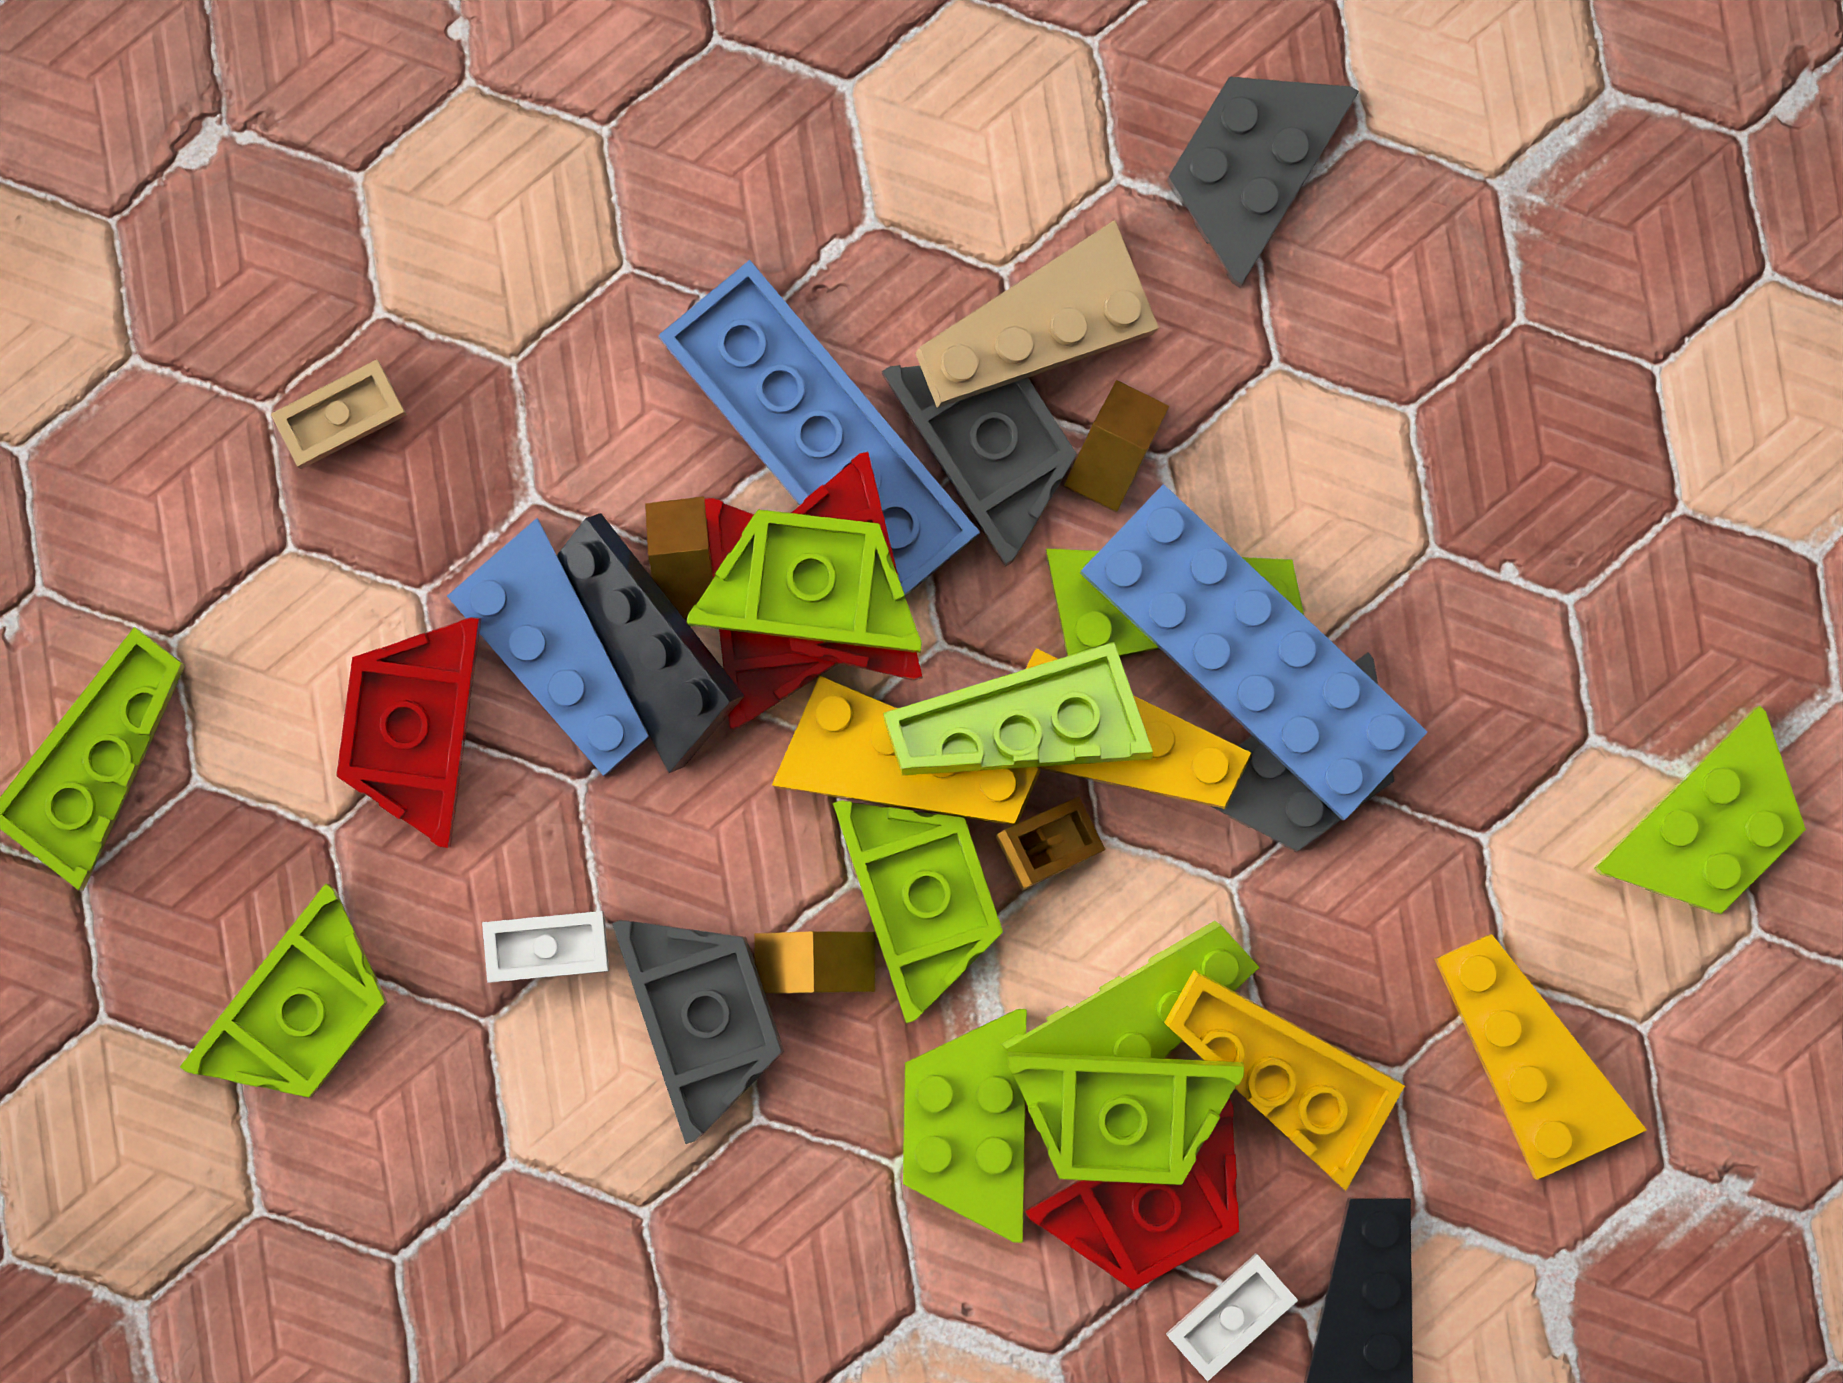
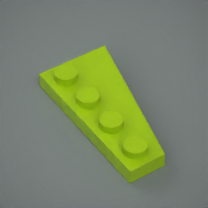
(1093, 621)
(84, 769)
(1131, 1010)

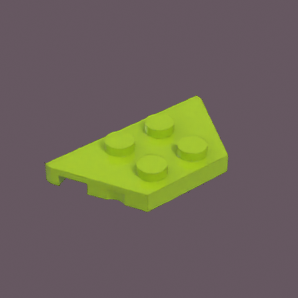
(810, 583)
(1715, 824)
(921, 896)
(296, 1008)
(1123, 1113)
(968, 1127)

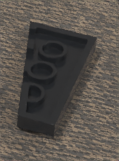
(655, 652)
(1368, 1300)

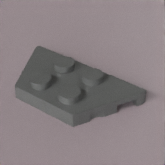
(1253, 161)
(995, 450)
(1278, 802)
(701, 1016)

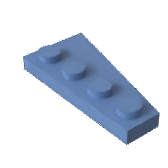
(552, 646)

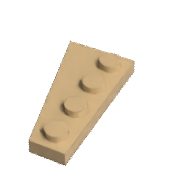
(1049, 319)

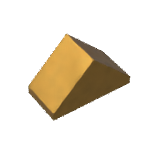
(1116, 446)
(679, 550)
(1050, 843)
(816, 961)

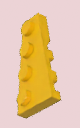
(848, 754)
(1184, 764)
(1540, 1073)
(1298, 1081)

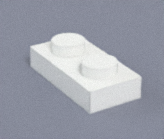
(545, 946)
(1231, 1317)

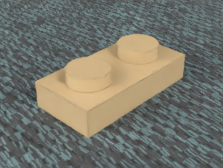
(338, 414)

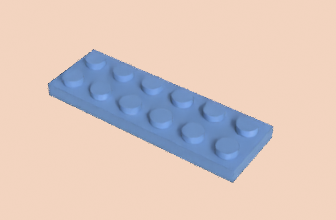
(810, 416)
(1253, 652)

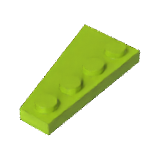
(1035, 717)

